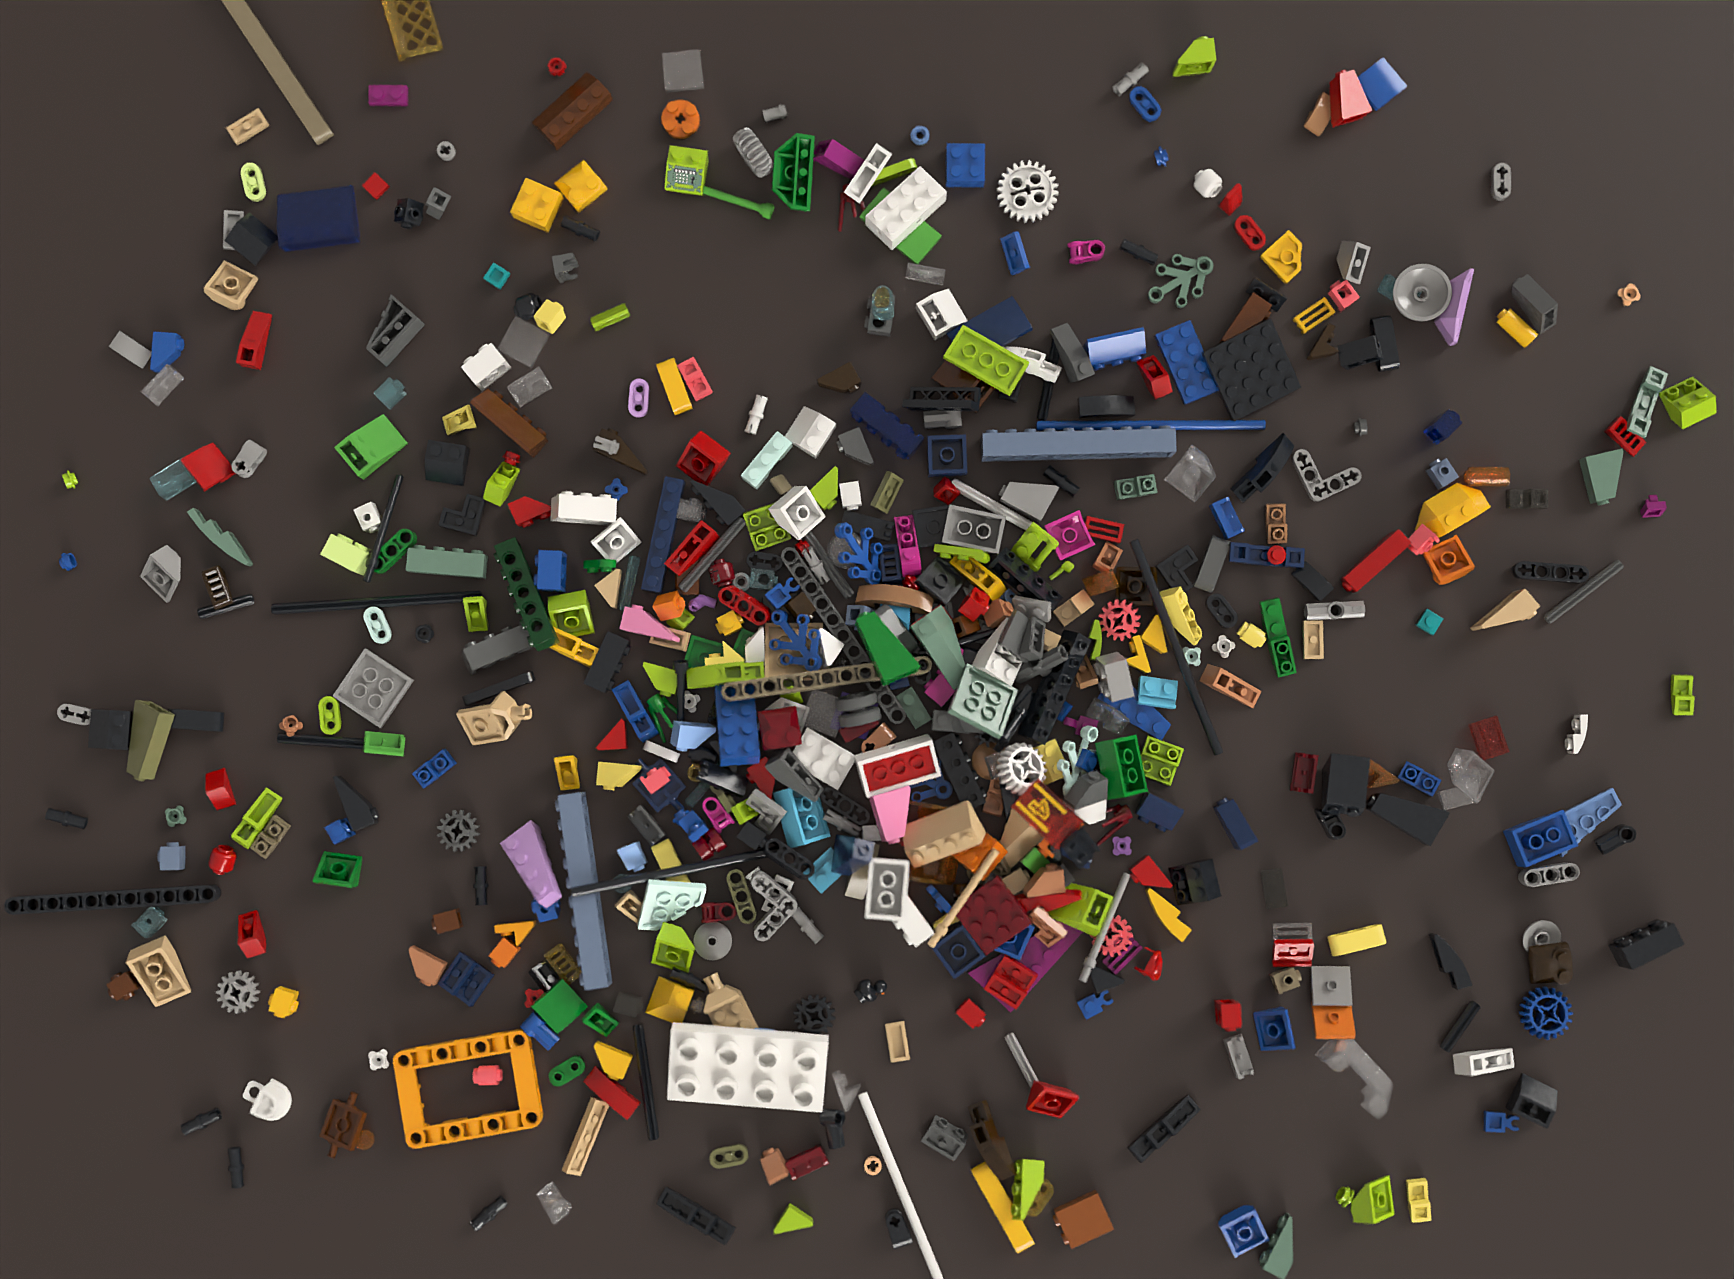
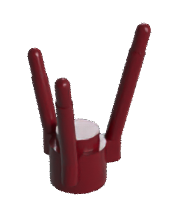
(843, 196)
(1121, 814)

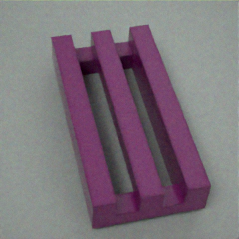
(1126, 960)

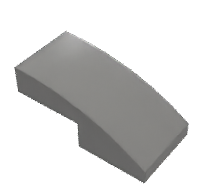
(130, 349)

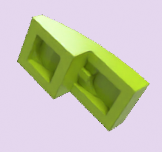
(1096, 635)
(1681, 695)

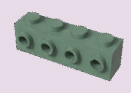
(447, 562)

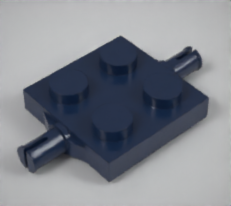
(665, 795)

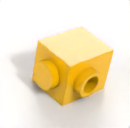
(729, 623)
(283, 1002)

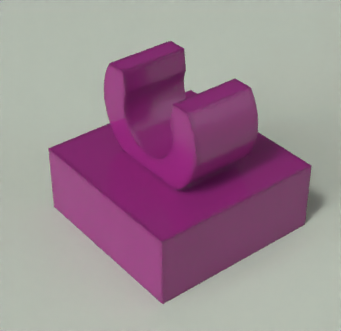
(1652, 507)

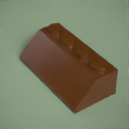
(572, 110)
(508, 421)

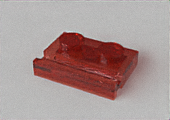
(1489, 738)

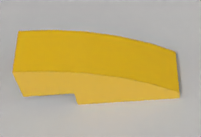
(575, 648)
(1167, 915)

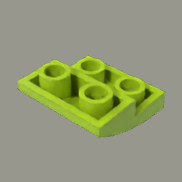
(763, 528)
(1160, 760)

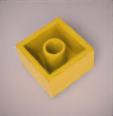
(537, 205)

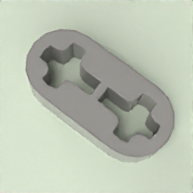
(1496, 181)
(77, 711)

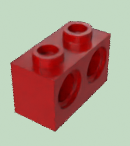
(1228, 1014)

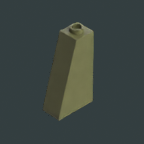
(148, 739)

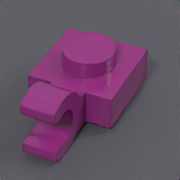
(1080, 723)

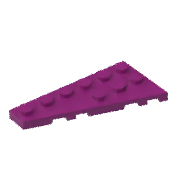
(1035, 957)

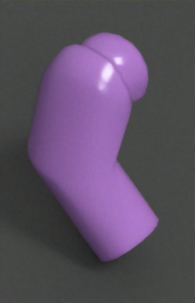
(701, 601)

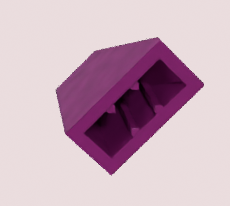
(837, 158)

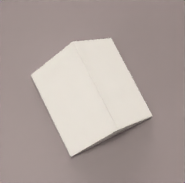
(616, 541)

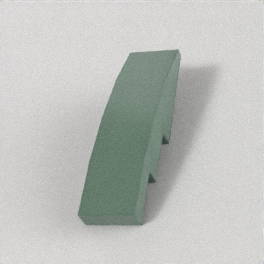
(225, 540)

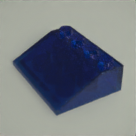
(317, 218)

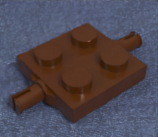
(343, 1125)

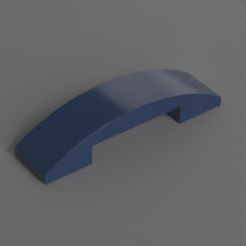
(1257, 555)

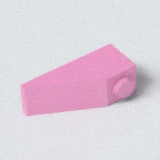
(642, 622)

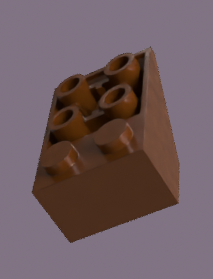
(952, 376)

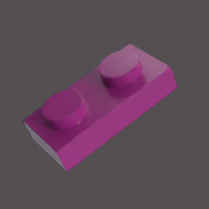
(388, 95)

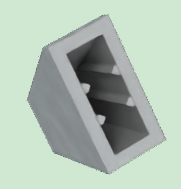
(1028, 498)

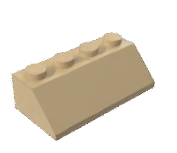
(942, 834)

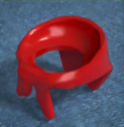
(1153, 968)

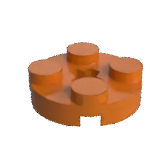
(671, 125)

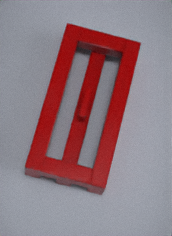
(1105, 522)

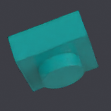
(496, 276)
(1429, 621)

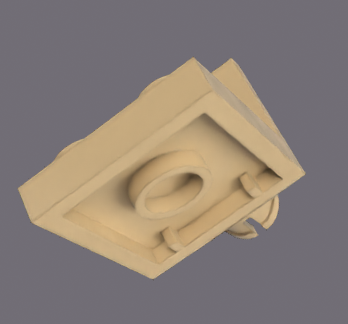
(493, 721)
(727, 1005)

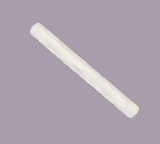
(992, 505)

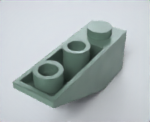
(1279, 1254)

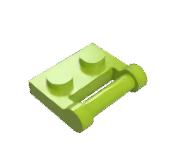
(1030, 541)

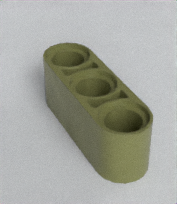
(741, 905)

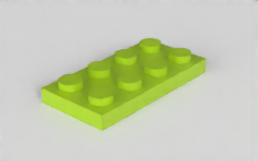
(986, 360)

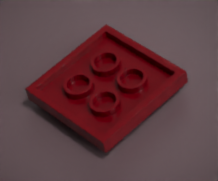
(993, 915)

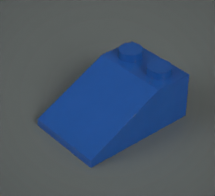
(1540, 838)

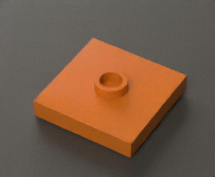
(1333, 1022)

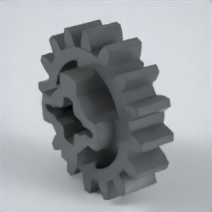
(460, 821)

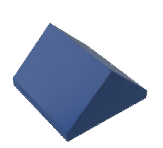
(1274, 1029)

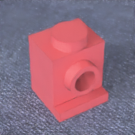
(1348, 291)
(1422, 540)
(656, 779)

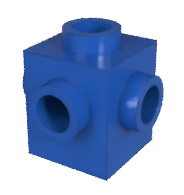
(546, 914)

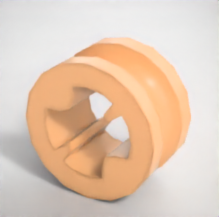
(877, 1168)

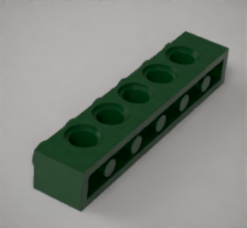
(504, 553)

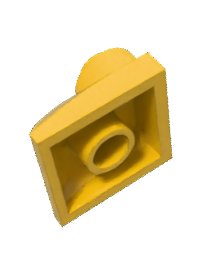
(581, 186)

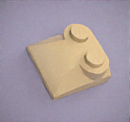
(230, 286)

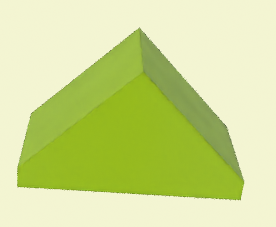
(792, 1220)

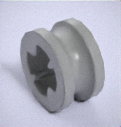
(443, 156)

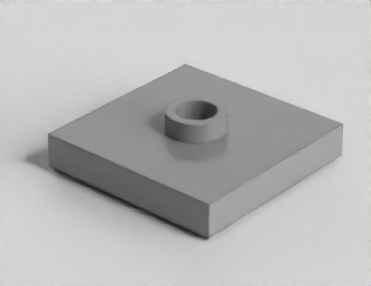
(1331, 986)

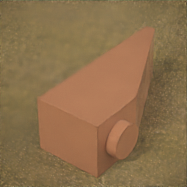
(1230, 685)

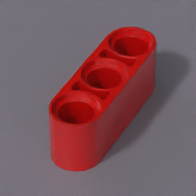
(735, 604)

